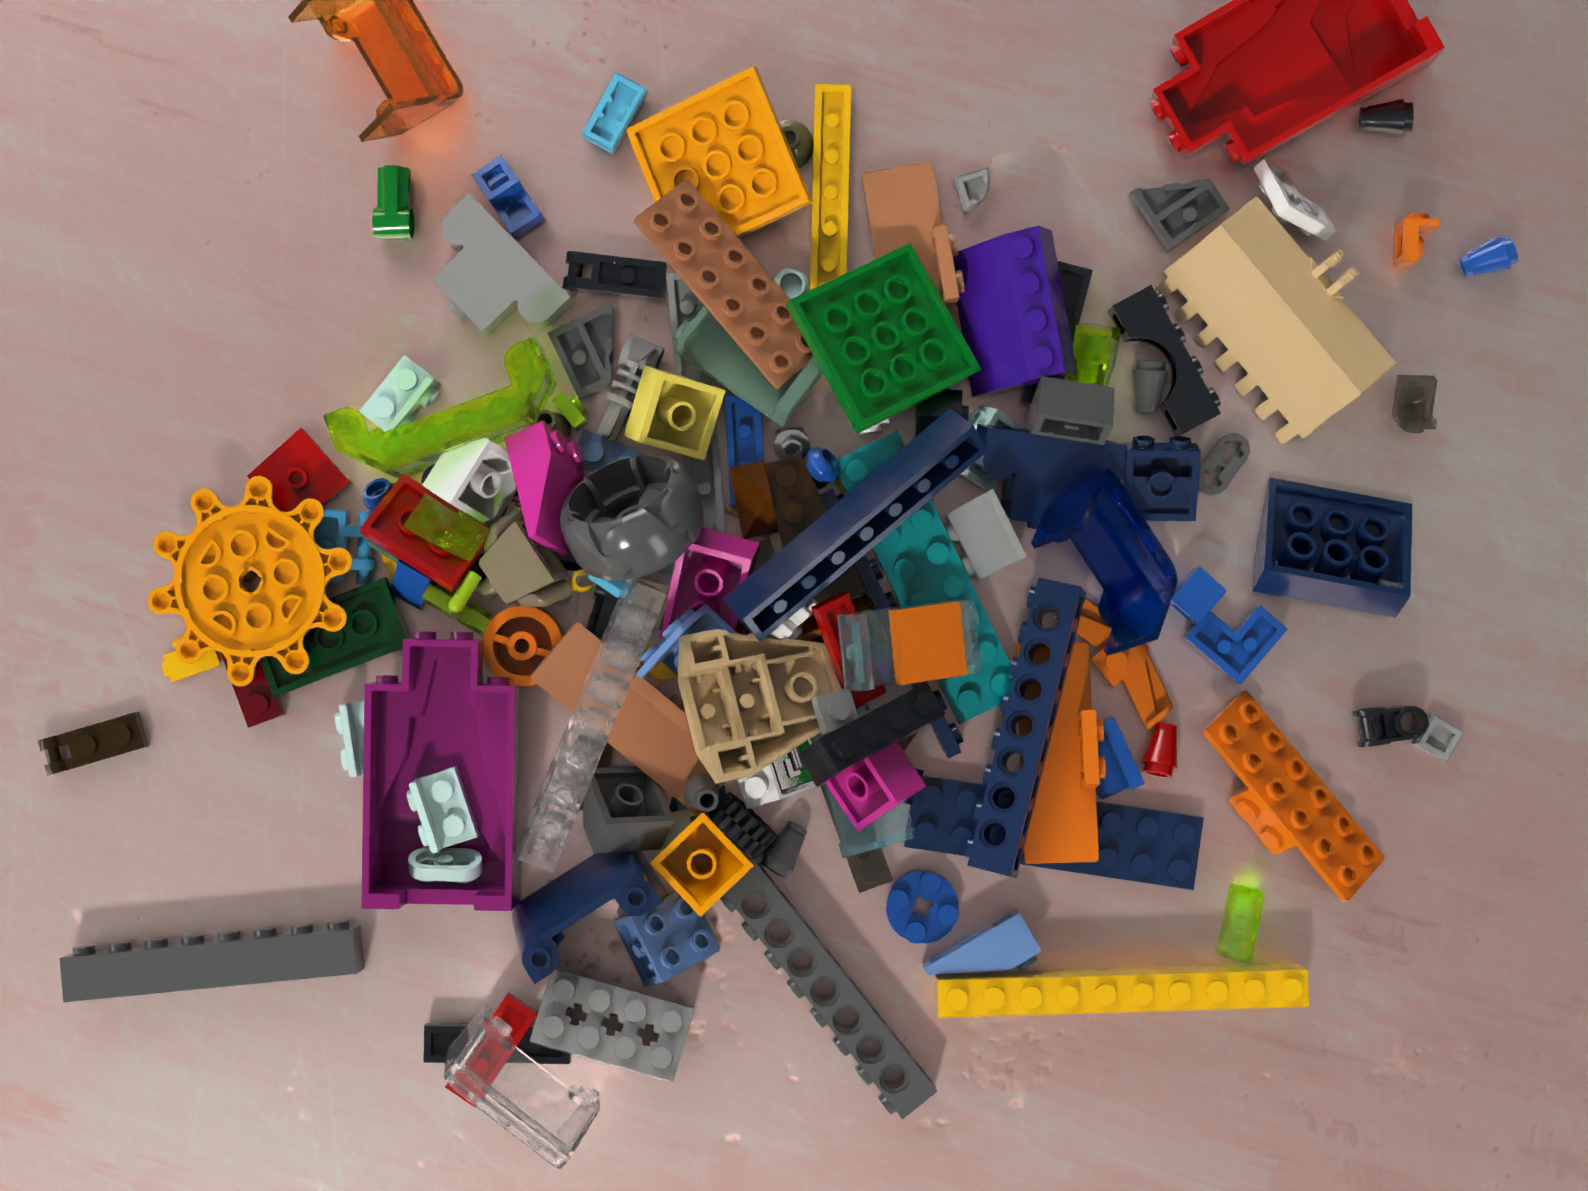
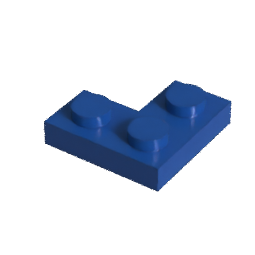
(1238, 650)

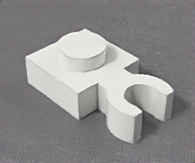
(790, 628)

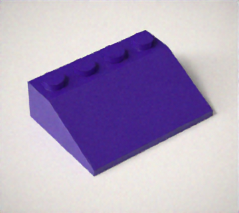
(1014, 311)

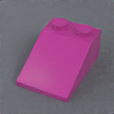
(545, 472)
(709, 573)

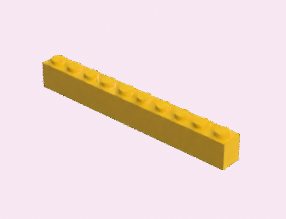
(1121, 990)

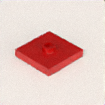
(301, 472)

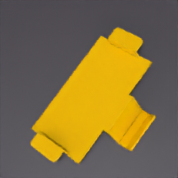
(178, 670)

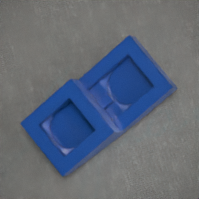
(508, 197)

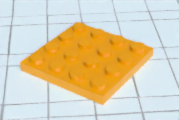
(728, 149)

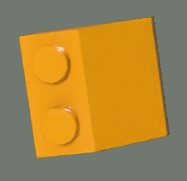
(702, 863)

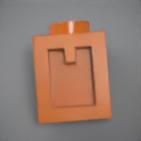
(1407, 243)

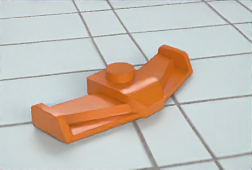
(1131, 666)

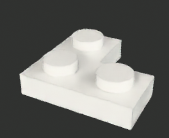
(1289, 204)

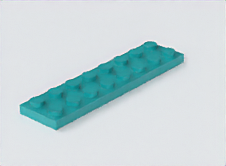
(927, 569)

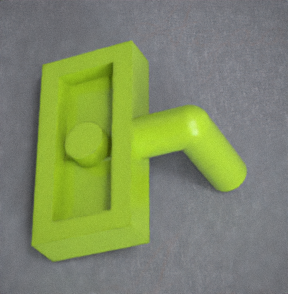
(453, 603)

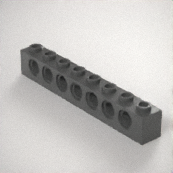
(915, 1084)

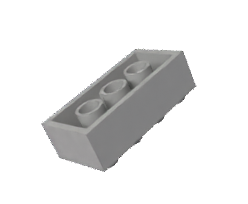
(590, 1039)

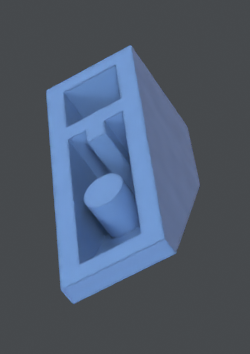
(992, 948)

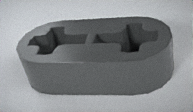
(1228, 469)

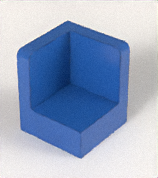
(1196, 595)

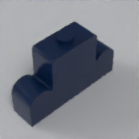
(1041, 467)

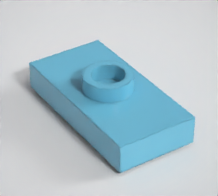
(614, 113)

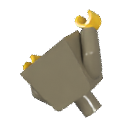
(522, 567)

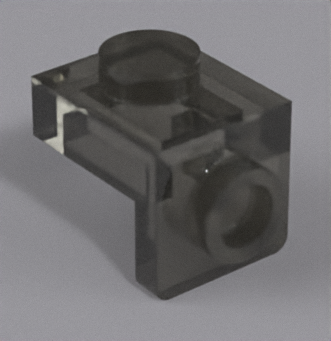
(1414, 402)

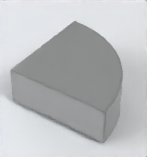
(972, 188)

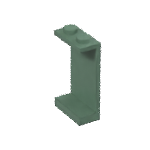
(716, 354)

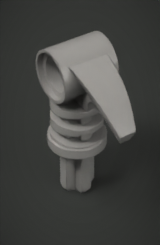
(633, 357)

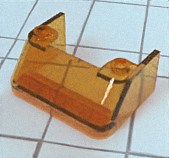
(399, 54)

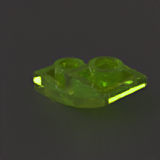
(446, 529)

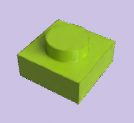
(572, 409)

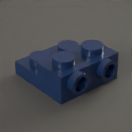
(1163, 477)

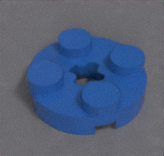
(942, 913)

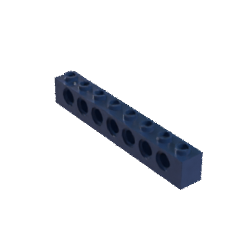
(1025, 783)

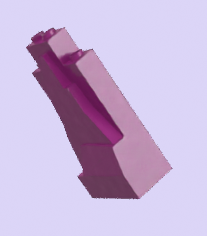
(426, 725)

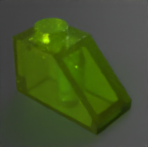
(1095, 353)

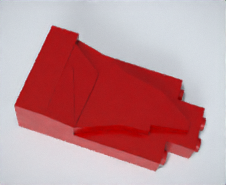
(1284, 67)

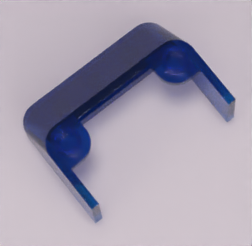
(1121, 554)

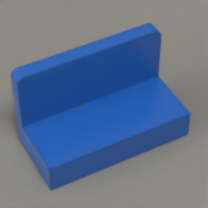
(1120, 765)

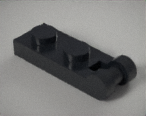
(616, 275)

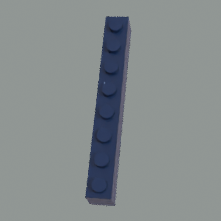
(855, 524)

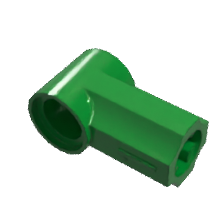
(393, 215)

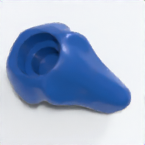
(821, 467)

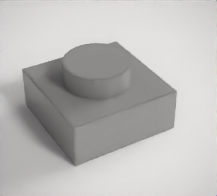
(834, 710)

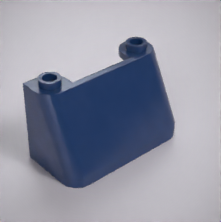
(576, 893)

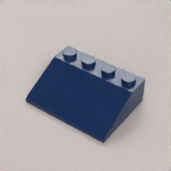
(1334, 548)

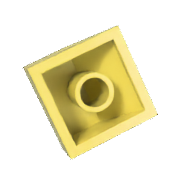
(674, 413)

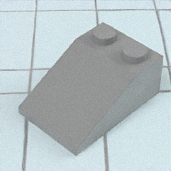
(984, 536)

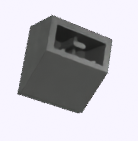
(1071, 410)

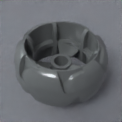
(632, 517)

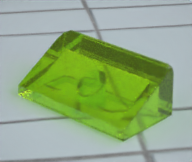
(1240, 922)

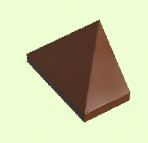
(753, 499)

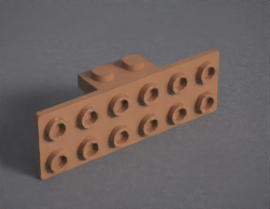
(907, 210)
(727, 280)
(649, 726)

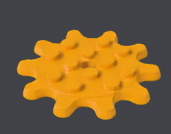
(211, 572)

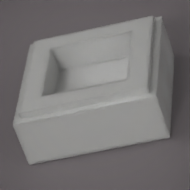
(1439, 738)

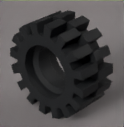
(743, 825)

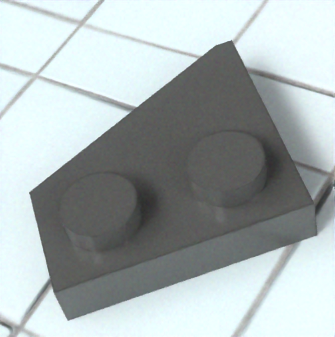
(1179, 209)
(587, 350)

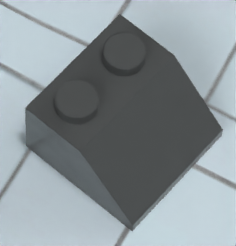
(625, 811)

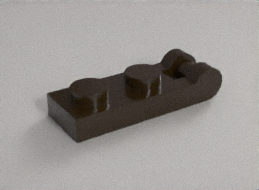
(94, 743)

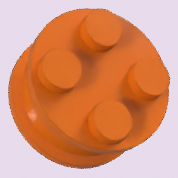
(519, 642)

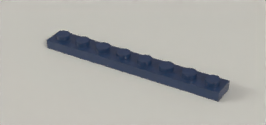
(869, 574)

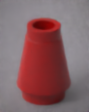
(1161, 751)

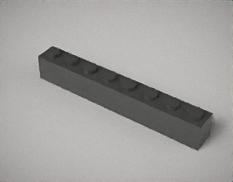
(212, 962)

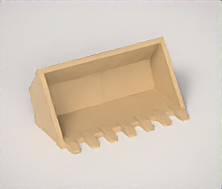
(1277, 319)

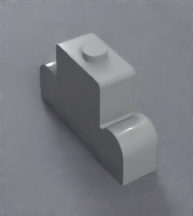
(494, 273)

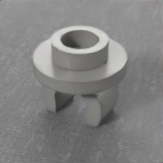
(791, 443)

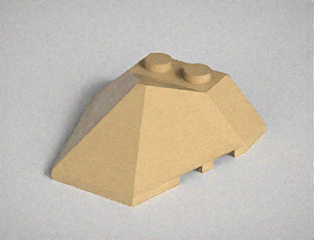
(750, 698)

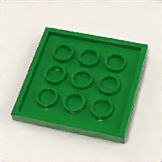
(883, 337)

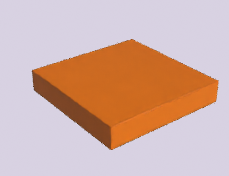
(927, 642)

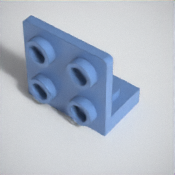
(668, 647)
(666, 939)

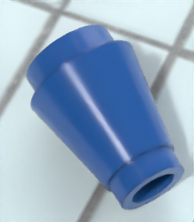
(1490, 256)

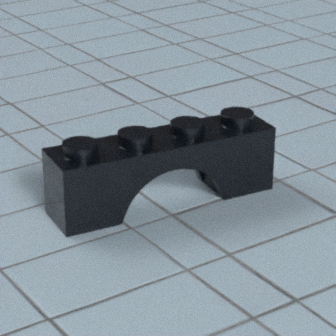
(1146, 321)
(871, 733)

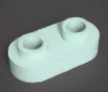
(448, 865)

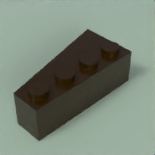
(796, 508)

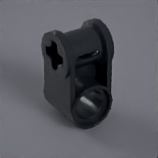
(1383, 726)

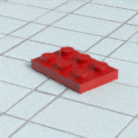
(387, 531)

